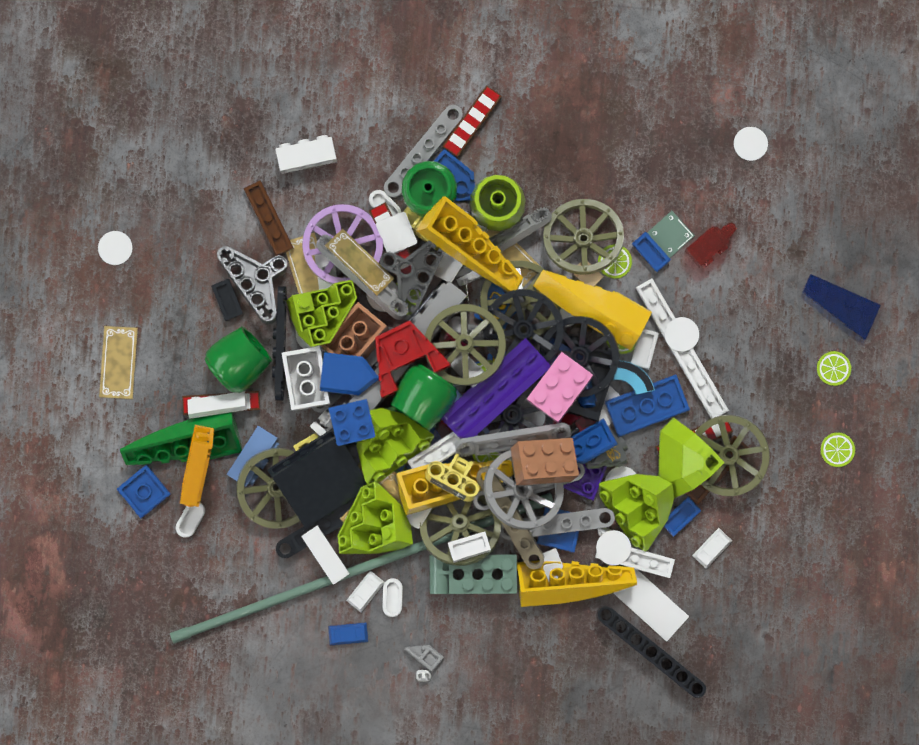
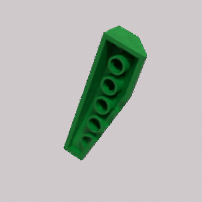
(175, 441)

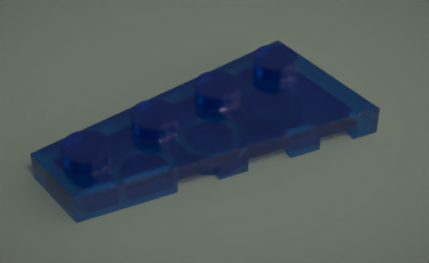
(846, 306)

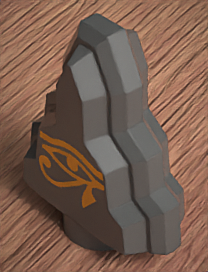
(612, 457)

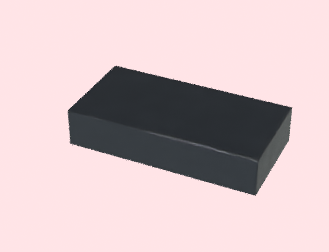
(227, 299)

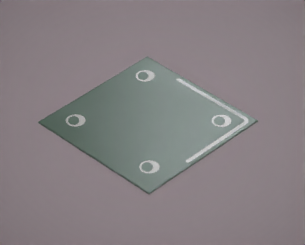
(670, 234)

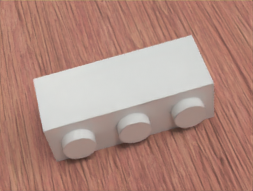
(306, 154)

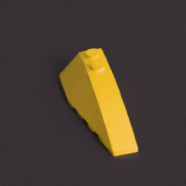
(463, 240)
(617, 312)
(419, 494)
(574, 582)

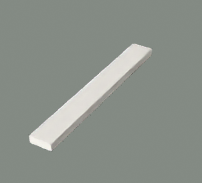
(688, 359)

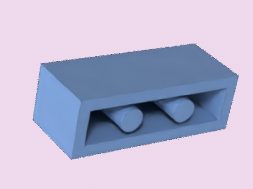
(258, 442)

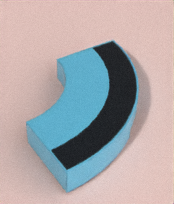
(634, 377)

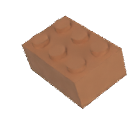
(356, 333)
(544, 461)

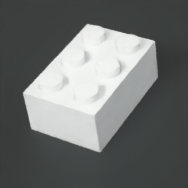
(303, 378)

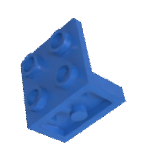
(352, 422)

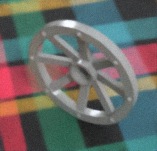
(518, 496)

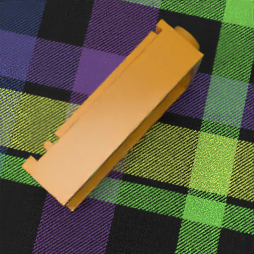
(196, 466)

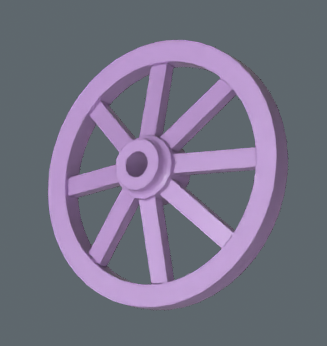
(361, 214)

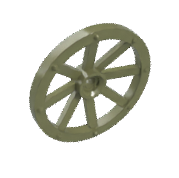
(583, 233)
(484, 303)
(465, 350)
(764, 448)
(276, 493)
(460, 530)

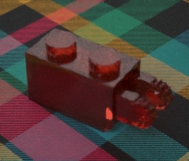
(710, 243)

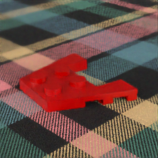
(401, 347)

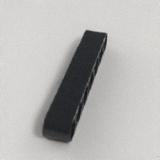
(660, 654)

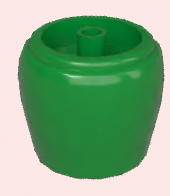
(424, 177)
(237, 360)
(424, 396)

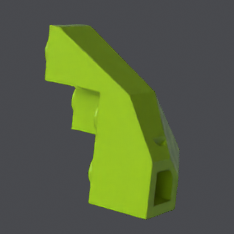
(321, 312)
(394, 444)
(685, 458)
(639, 506)
(374, 523)

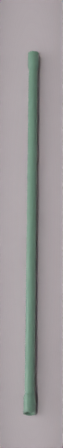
(187, 632)

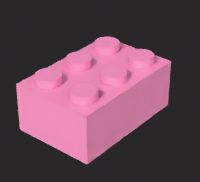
(559, 387)

